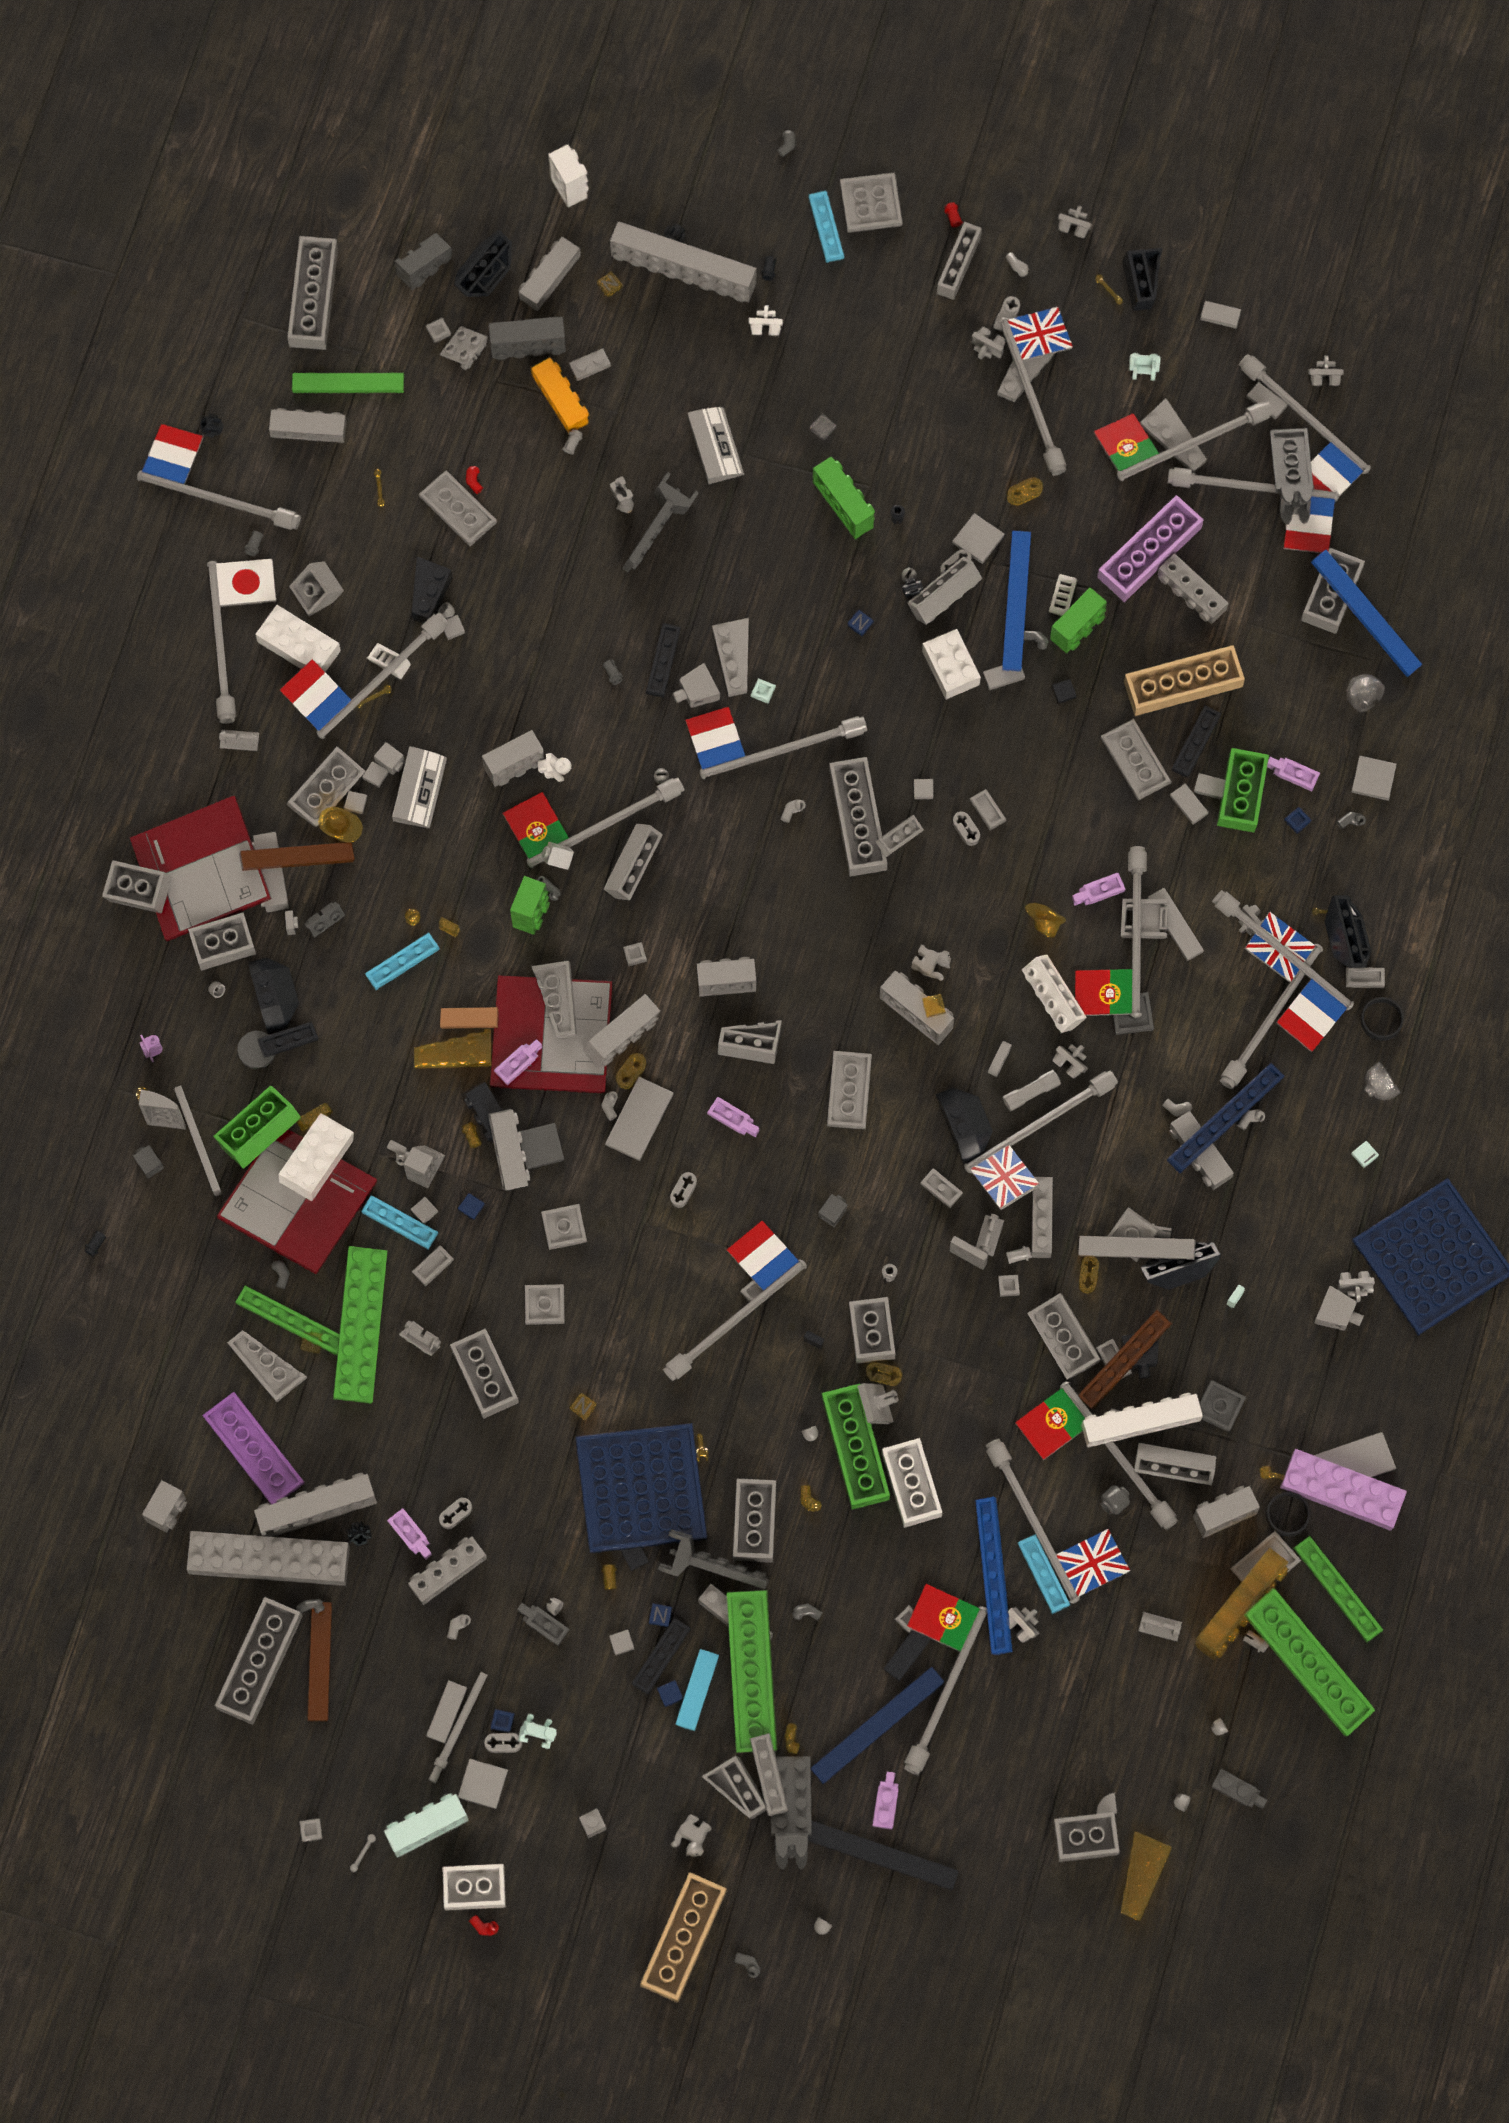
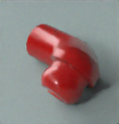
(471, 476)
(484, 1928)

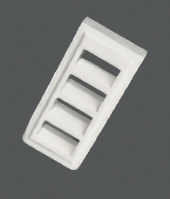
(1067, 580)
(399, 671)

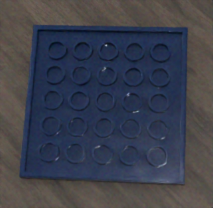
(1432, 1256)
(640, 1487)

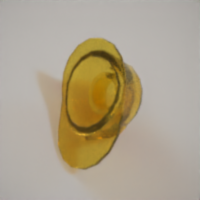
(340, 824)
(1045, 919)

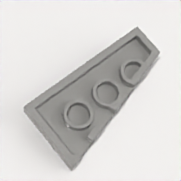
(1012, 386)
(1169, 431)
(732, 648)
(557, 993)
(270, 1370)

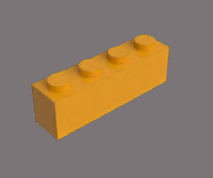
(559, 395)

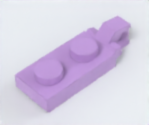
(1294, 772)
(1099, 890)
(518, 1062)
(732, 1117)
(410, 1533)
(886, 1803)

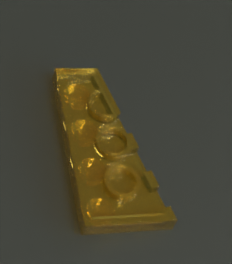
(466, 1051)
(1145, 1868)

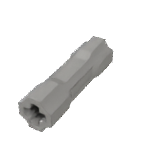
(1043, 1084)

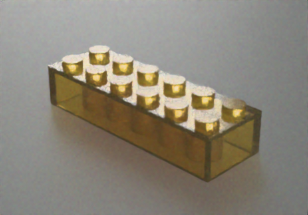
(1228, 1620)

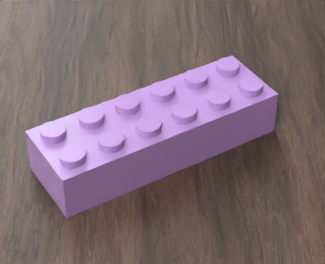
(1150, 548)
(1343, 1489)

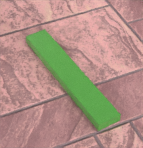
(348, 383)
(288, 1319)
(1338, 1589)

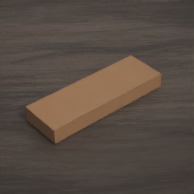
(469, 1018)

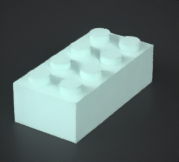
(426, 1825)

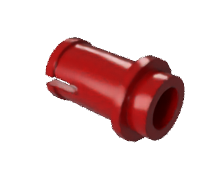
(951, 210)

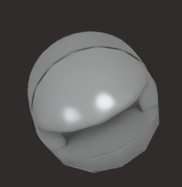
(906, 571)
(447, 610)
(661, 778)
(221, 989)
(810, 1434)
(555, 1606)
(1218, 1727)
(1181, 1802)
(822, 1926)

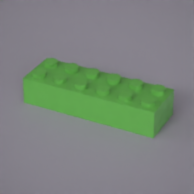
(855, 1447)

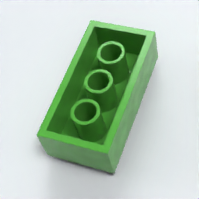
(843, 497)
(1243, 790)
(257, 1126)

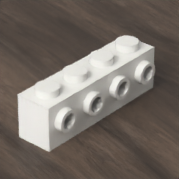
(1054, 993)

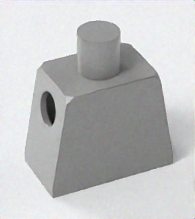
(697, 687)
(1337, 1310)

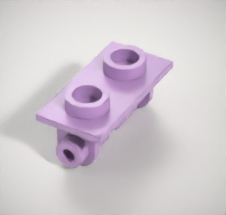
(151, 1046)

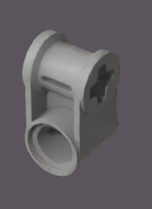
(1006, 312)

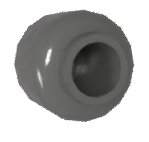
(1115, 1500)

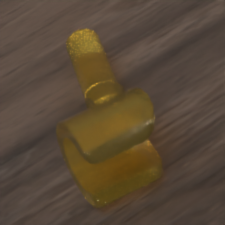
(701, 1451)
(1266, 1473)

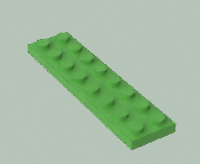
(360, 1324)
(1309, 1662)
(751, 1667)

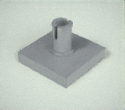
(877, 1403)

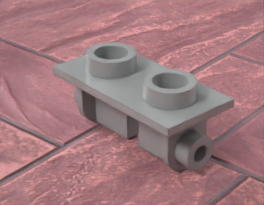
(239, 740)
(989, 1234)
(427, 1343)
(1160, 1626)

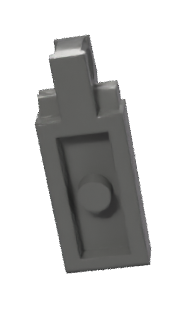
(543, 1623)
(1238, 1790)

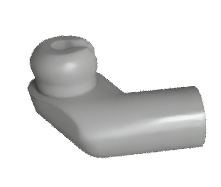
(1017, 265)
(791, 808)
(608, 1104)
(1179, 1109)
(1251, 1116)
(399, 1150)
(456, 1624)

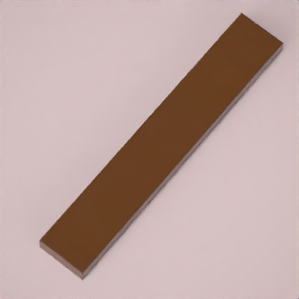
(296, 856)
(1124, 1359)
(320, 1664)

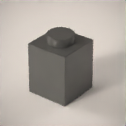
(148, 1161)
(833, 1210)

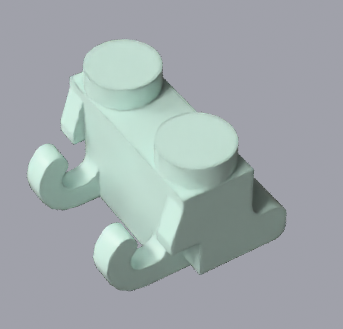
(1144, 365)
(538, 1731)

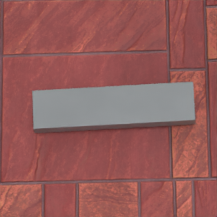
(1179, 928)
(769, 1774)

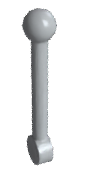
(354, 1867)

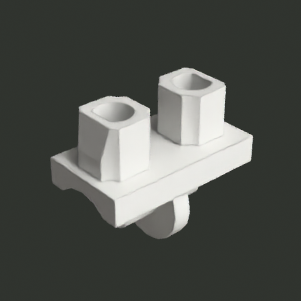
(774, 324)
(554, 767)

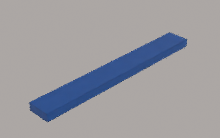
(1016, 601)
(1366, 613)
(993, 1576)

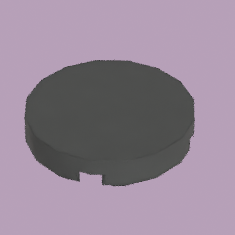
(250, 1052)

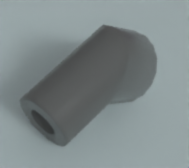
(1038, 637)
(554, 892)

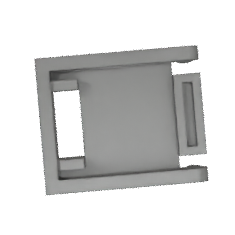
(1153, 918)

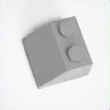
(316, 587)

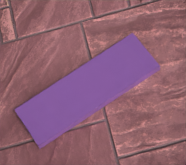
(253, 1449)

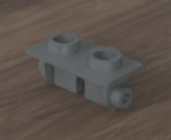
(331, 914)

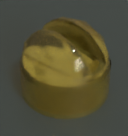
(414, 919)

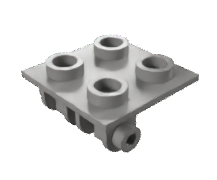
(465, 347)

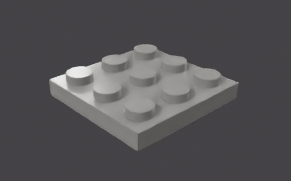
(871, 202)

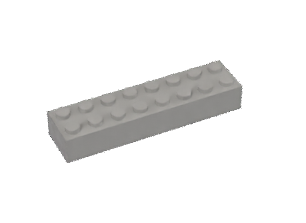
(683, 262)
(268, 1558)

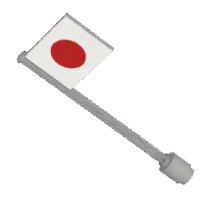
(236, 585)

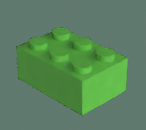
(1078, 621)
(529, 905)

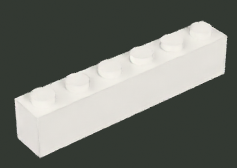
(1141, 1420)

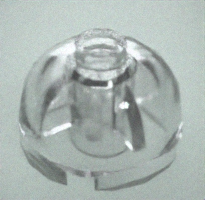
(1364, 691)
(1380, 1083)

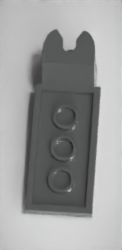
(1292, 473)
(670, 502)
(686, 1555)
(794, 1826)

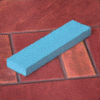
(826, 226)
(402, 961)
(399, 1222)
(1043, 1574)
(697, 1690)

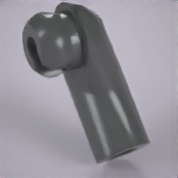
(789, 139)
(1351, 818)
(283, 1272)
(309, 1604)
(806, 1609)
(750, 1963)

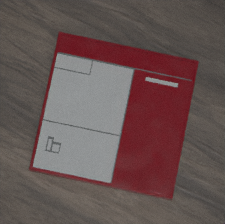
(204, 867)
(560, 1061)
(288, 1221)

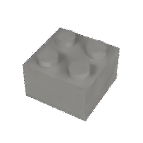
(164, 1507)

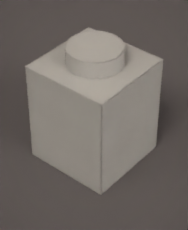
(389, 758)
(557, 855)
(592, 1823)

